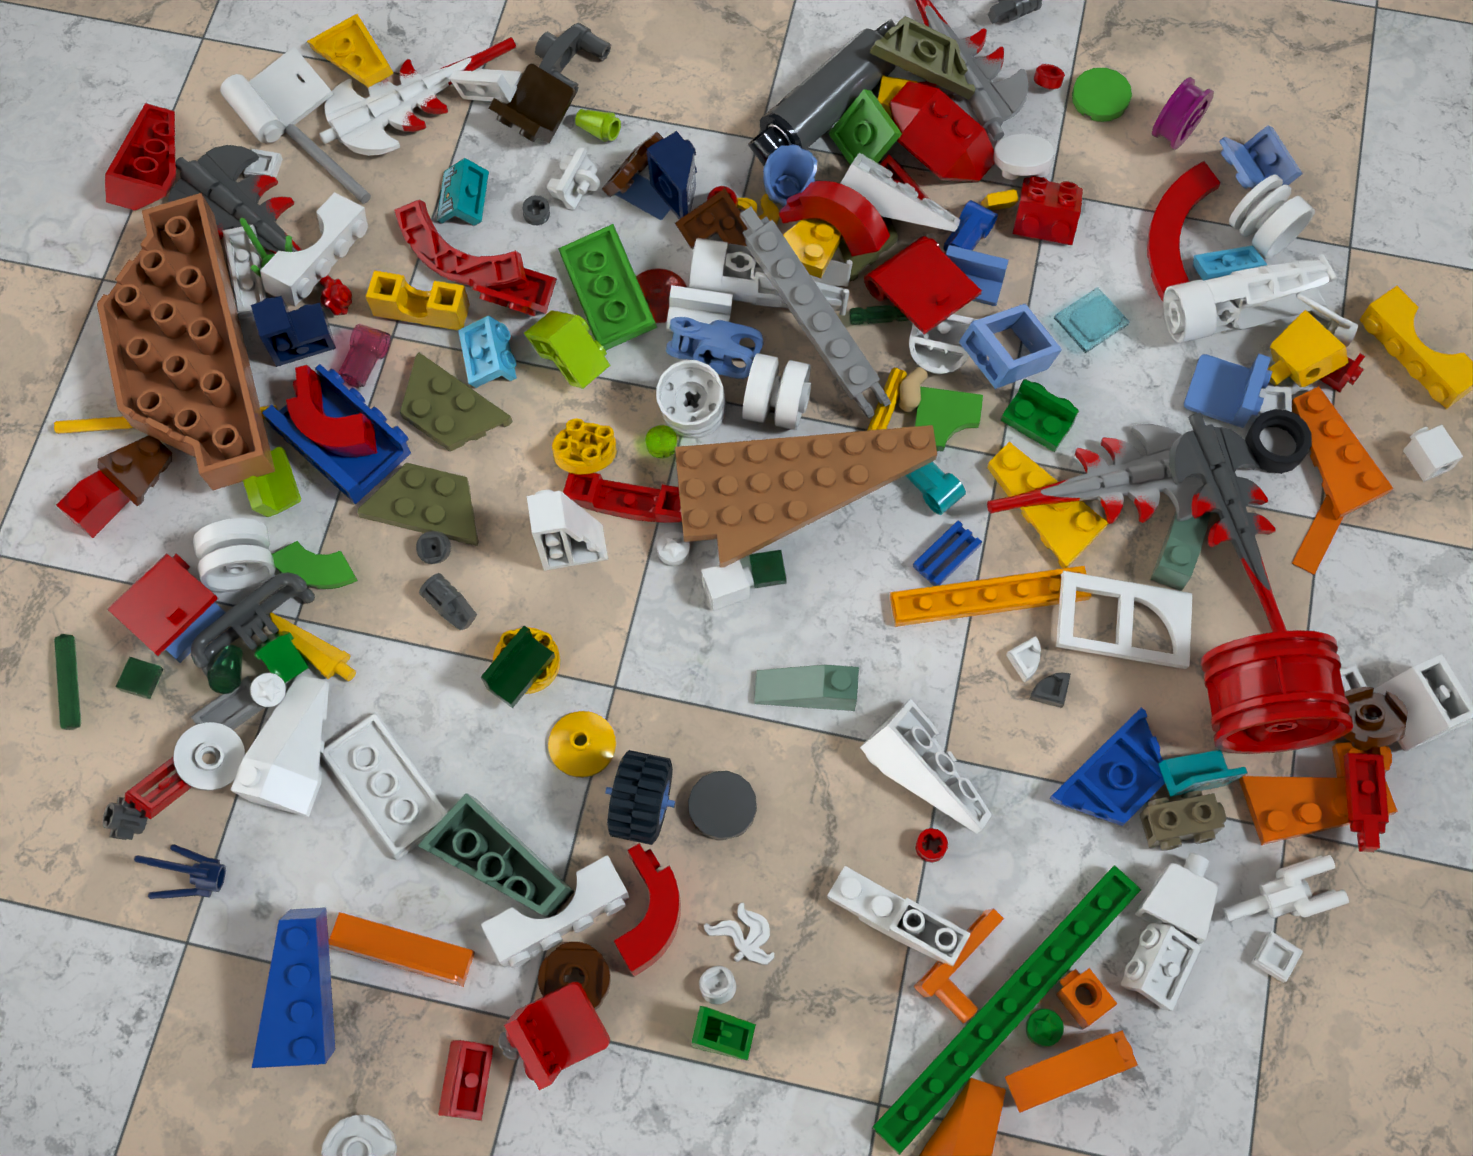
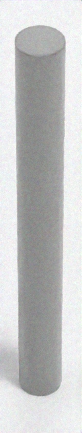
(330, 165)

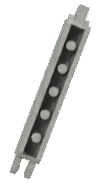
(812, 310)

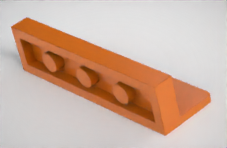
(401, 949)

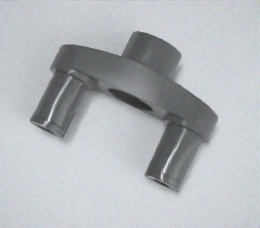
(560, 50)

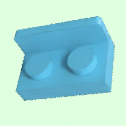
(1226, 261)
(487, 351)

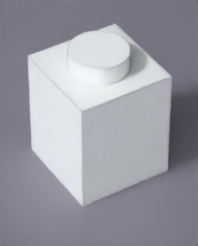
(1432, 452)
(727, 584)

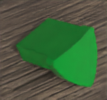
(281, 656)

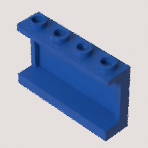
(351, 475)

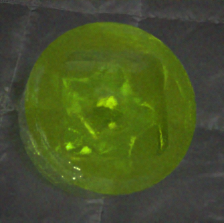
(661, 441)

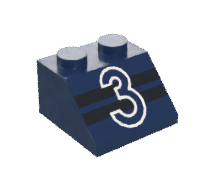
(673, 172)

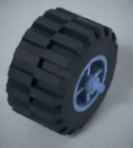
(639, 797)

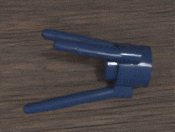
(206, 876)

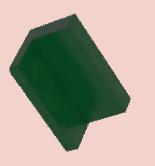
(517, 667)

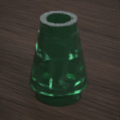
(226, 671)

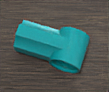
(937, 488)

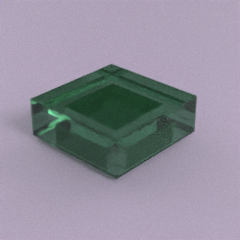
(767, 569)
(139, 678)

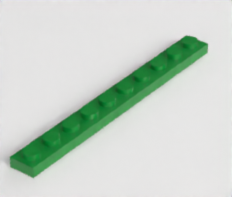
(1005, 1010)

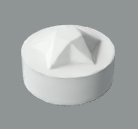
(673, 549)
(267, 689)
(717, 985)

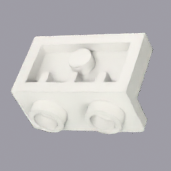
(1161, 965)

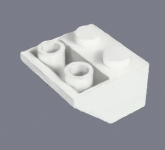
(1433, 701)

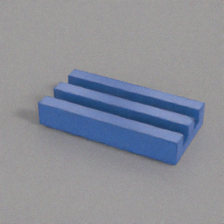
(965, 535)

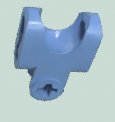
(714, 344)

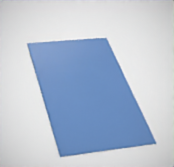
(645, 197)

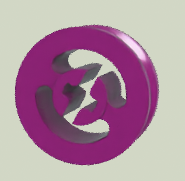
(1182, 113)

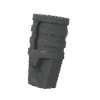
(1012, 9)
(448, 601)

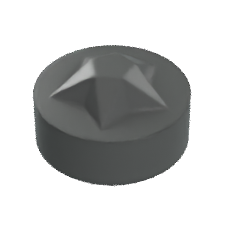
(433, 547)

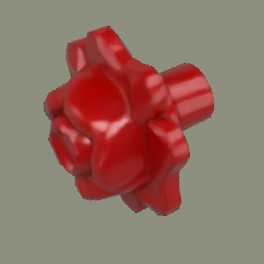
(336, 297)

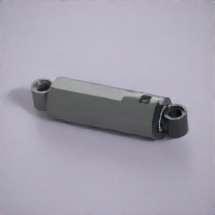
(823, 96)

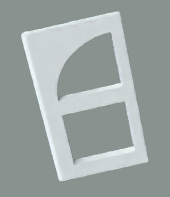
(1170, 605)

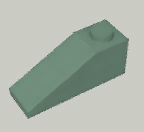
(1180, 551)
(808, 687)

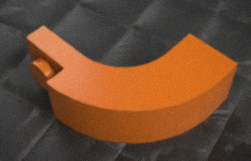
(1071, 1070)

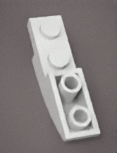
(898, 917)

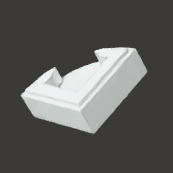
(1025, 658)

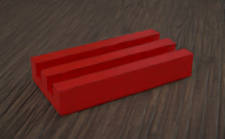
(161, 796)

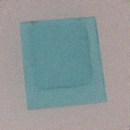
(1091, 320)

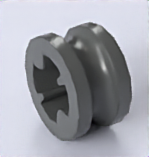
(536, 201)

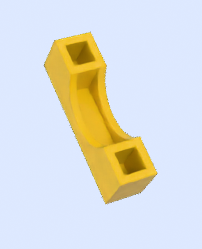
(1392, 323)

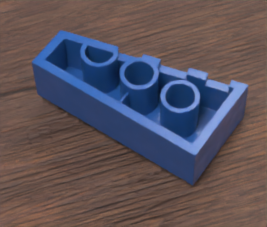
(298, 997)

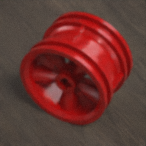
(1276, 692)

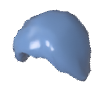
(788, 172)

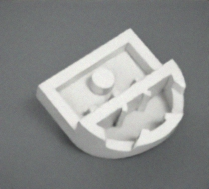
(940, 347)

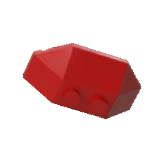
(941, 133)

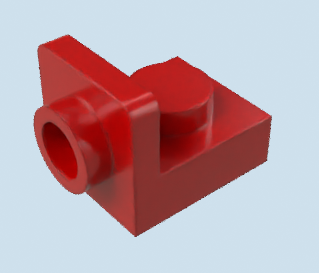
(1347, 373)

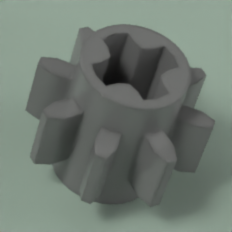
(124, 819)

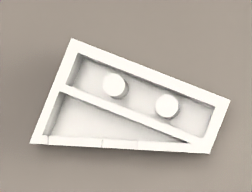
(564, 531)

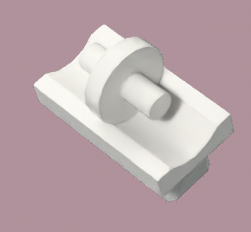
(576, 179)

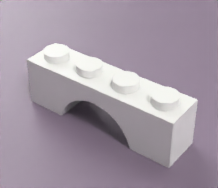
(297, 272)
(516, 935)

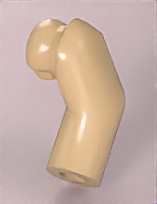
(910, 389)

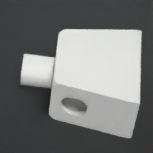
(1182, 899)

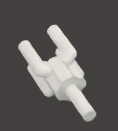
(1291, 893)

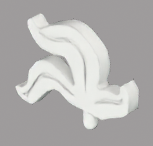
(757, 936)

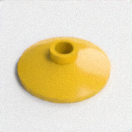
(584, 759)

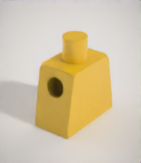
(1305, 352)

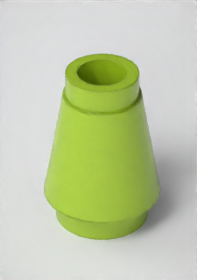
(600, 124)

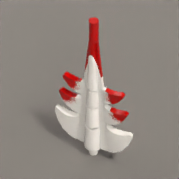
(361, 120)

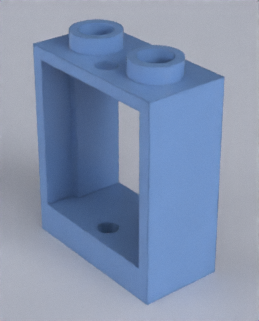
(1001, 368)

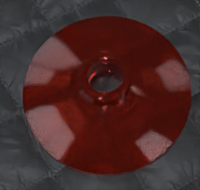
(658, 301)

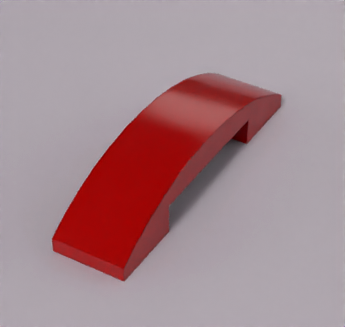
(624, 499)

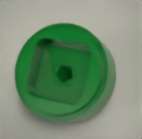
(1044, 1028)

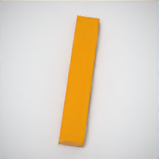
(980, 597)

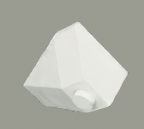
(895, 199)
(285, 756)
(913, 758)

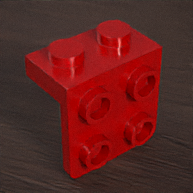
(1048, 210)
(524, 297)
(556, 1033)

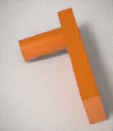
(937, 979)

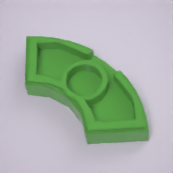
(316, 569)

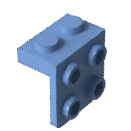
(1260, 158)
(1227, 389)

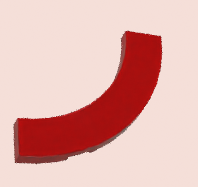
(1167, 222)
(453, 264)

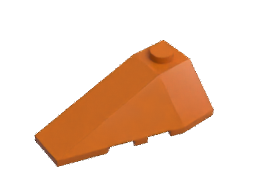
(970, 1122)

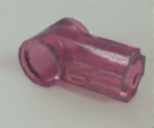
(366, 348)

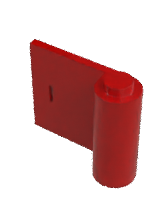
(922, 284)
(162, 603)

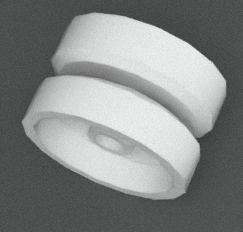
(234, 554)

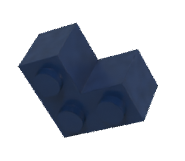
(293, 333)

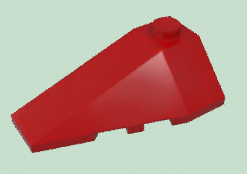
(144, 162)

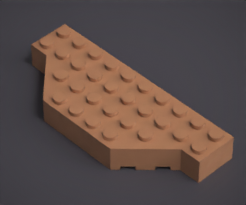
(181, 347)

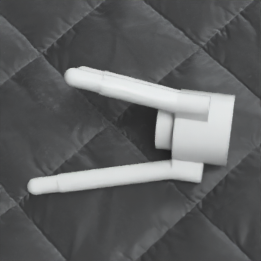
(1340, 327)

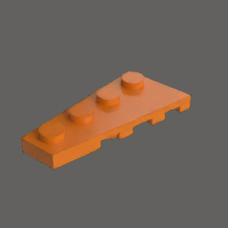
(1344, 464)
(1297, 805)

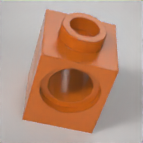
(1101, 998)

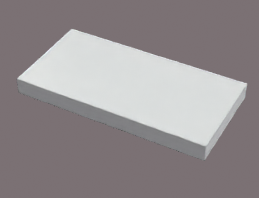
(385, 785)

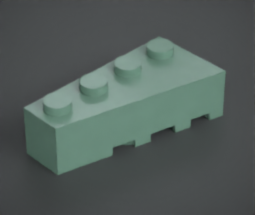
(491, 853)

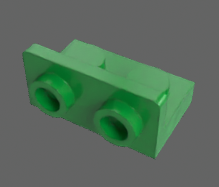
(1040, 415)

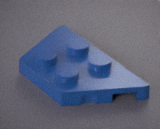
(1117, 776)

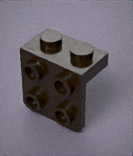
(536, 105)

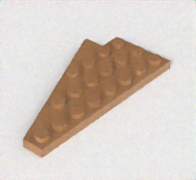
(772, 487)

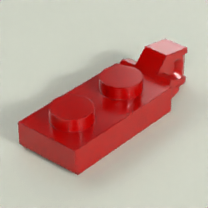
(1366, 798)

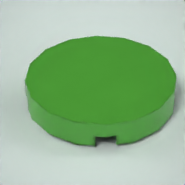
(1101, 94)

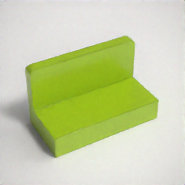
(274, 491)

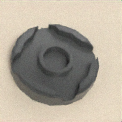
(722, 805)

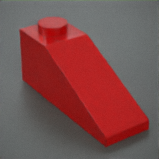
(93, 503)

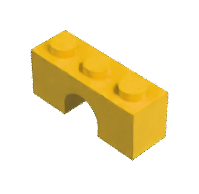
(395, 299)

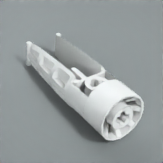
(735, 271)
(1244, 298)

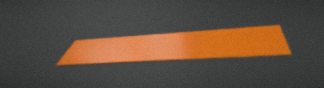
(1317, 538)

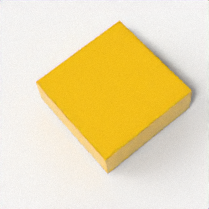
(1000, 200)

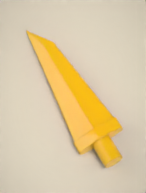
(319, 653)

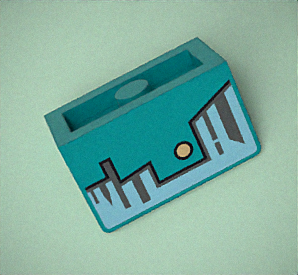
(463, 192)
(1198, 772)

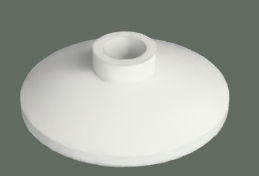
(205, 739)

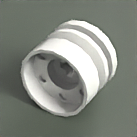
(1270, 216)
(694, 382)

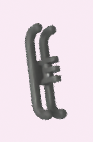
(248, 618)

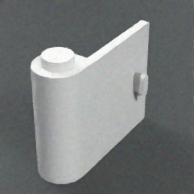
(276, 95)

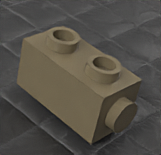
(1181, 820)

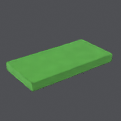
(607, 287)

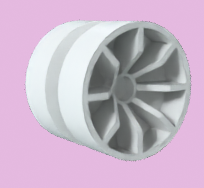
(766, 390)

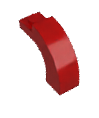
(844, 209)
(340, 436)
(656, 931)

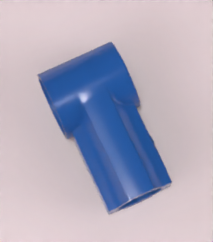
(974, 224)

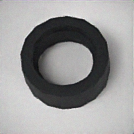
(1286, 421)

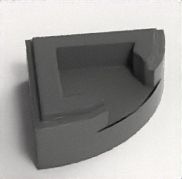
(1052, 690)

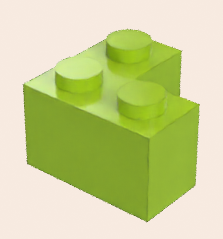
(567, 343)

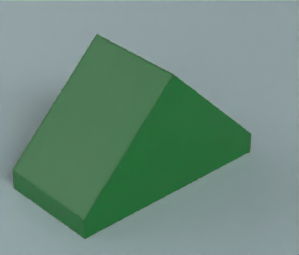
(722, 1034)

